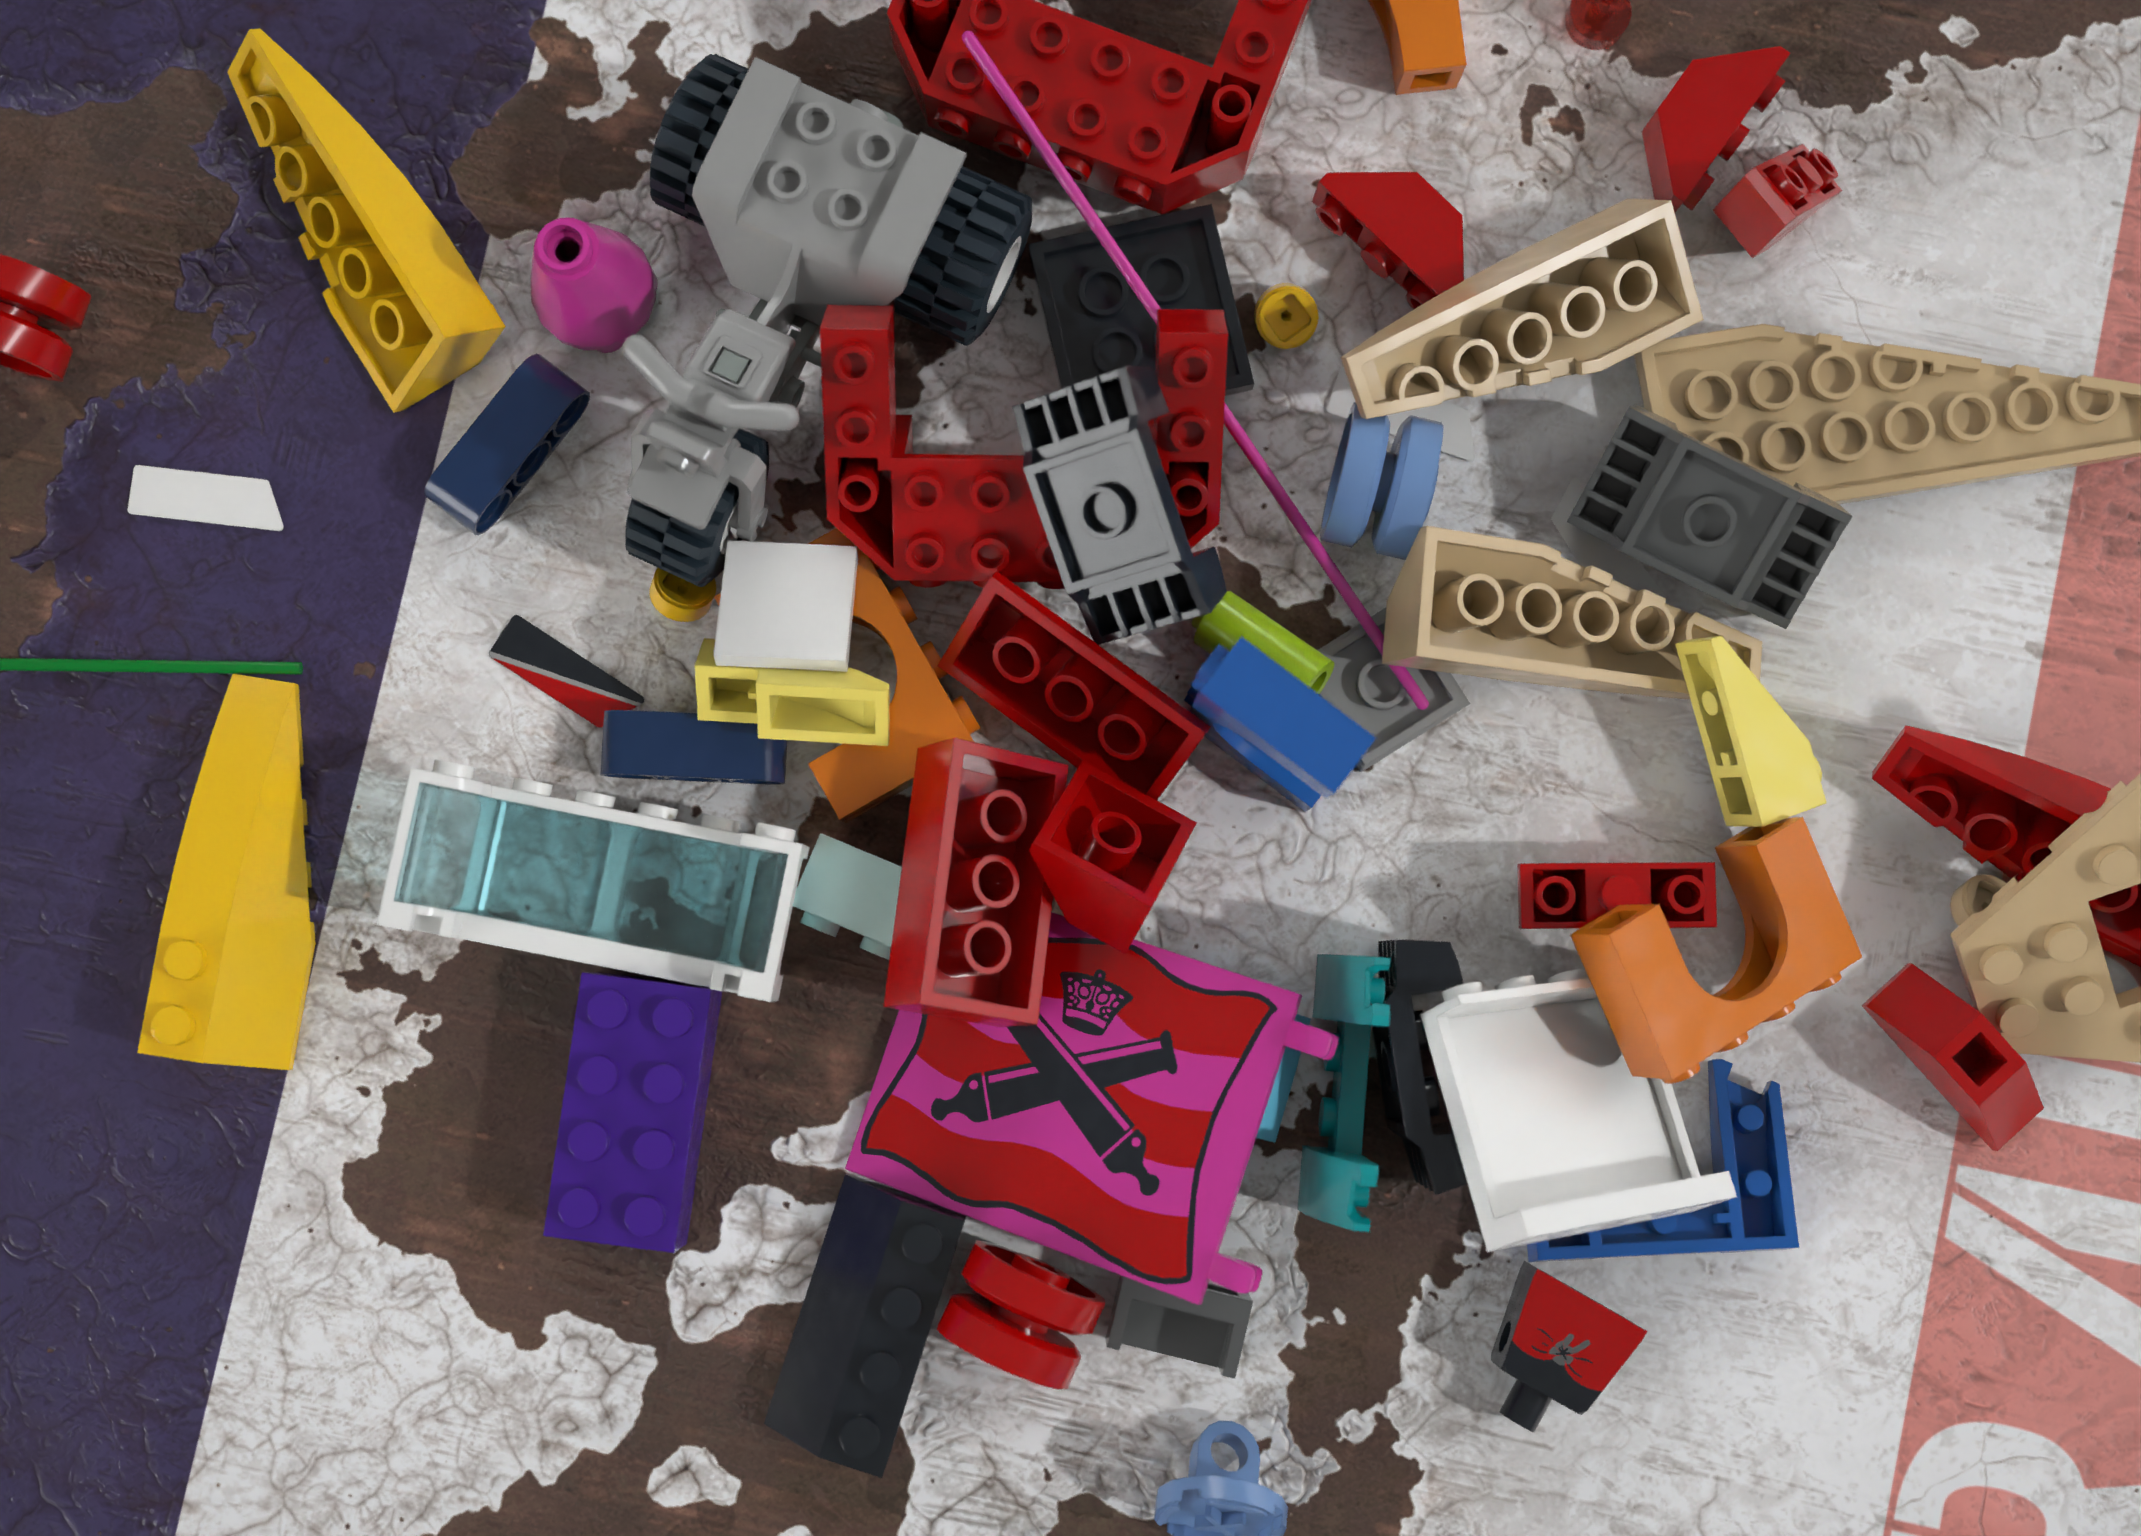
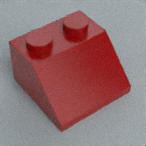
(1108, 854)

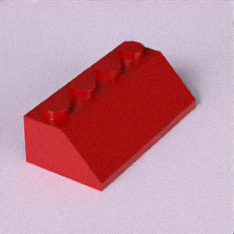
(1070, 690)

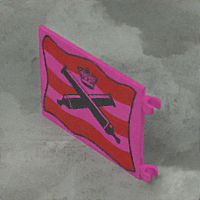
(1104, 1123)

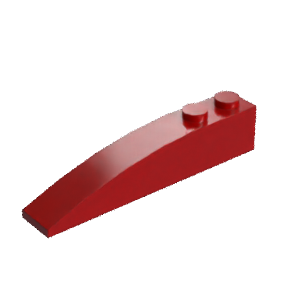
(2004, 813)

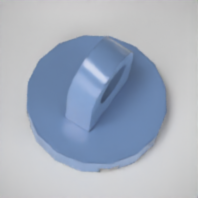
(1221, 1500)

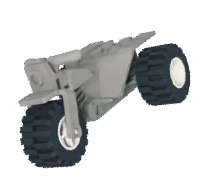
(806, 213)

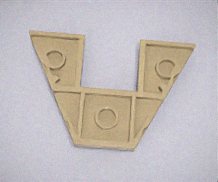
(2037, 951)

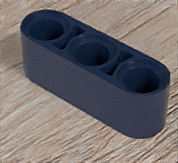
(507, 444)
(688, 749)

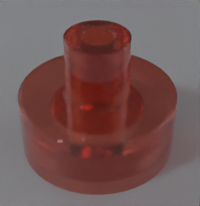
(1597, 22)

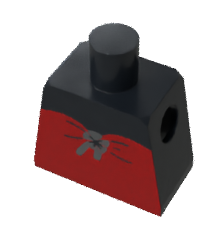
(1558, 1347)

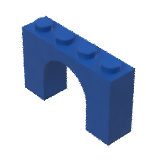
(1275, 724)

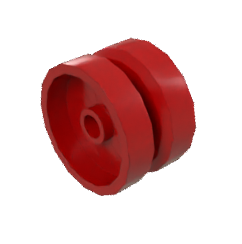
(34, 299)
(1021, 1315)

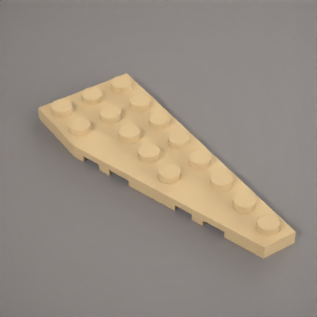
(1882, 416)

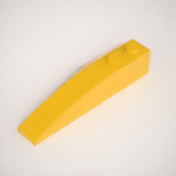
(387, 259)
(237, 905)

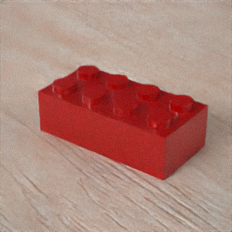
(969, 890)

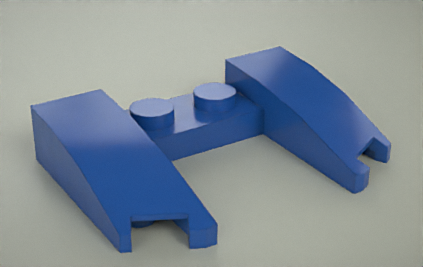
(1748, 1143)

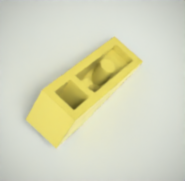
(1751, 745)

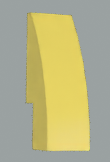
(794, 701)

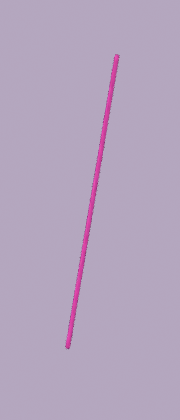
(1151, 306)

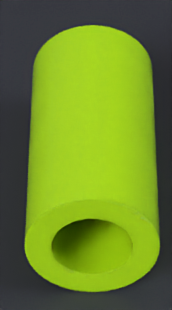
(1238, 619)

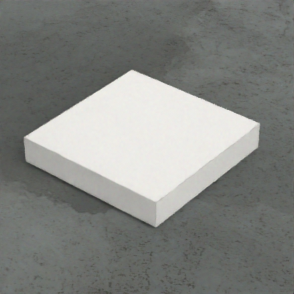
(786, 606)

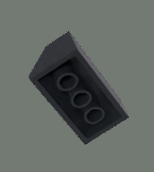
(864, 1324)

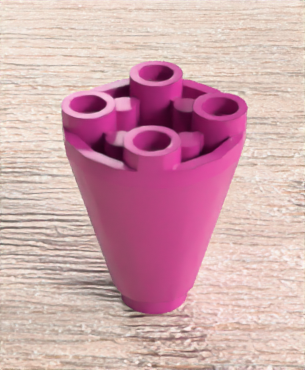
(590, 284)

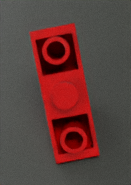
(1705, 118)
(1777, 197)
(1399, 226)
(1581, 892)
(1958, 1054)

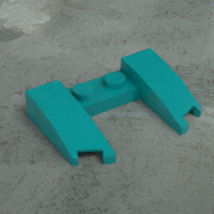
(1339, 1176)

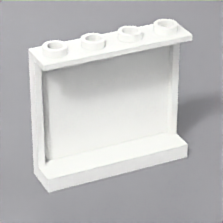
(1554, 1119)

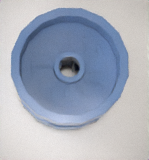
(1390, 483)

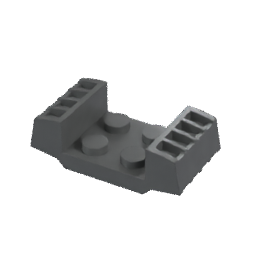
(1708, 518)

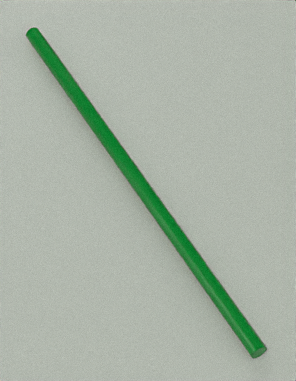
(150, 666)

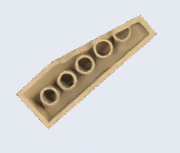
(1536, 315)
(1538, 619)

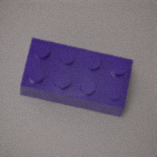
(633, 1112)

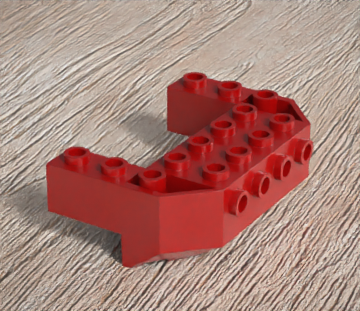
(1105, 102)
(975, 514)

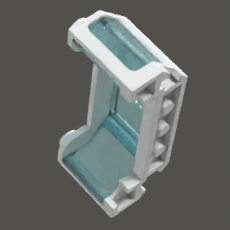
(593, 881)

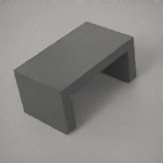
(1179, 1328)

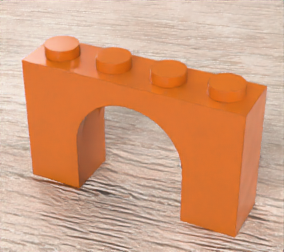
(920, 712)
(1792, 947)

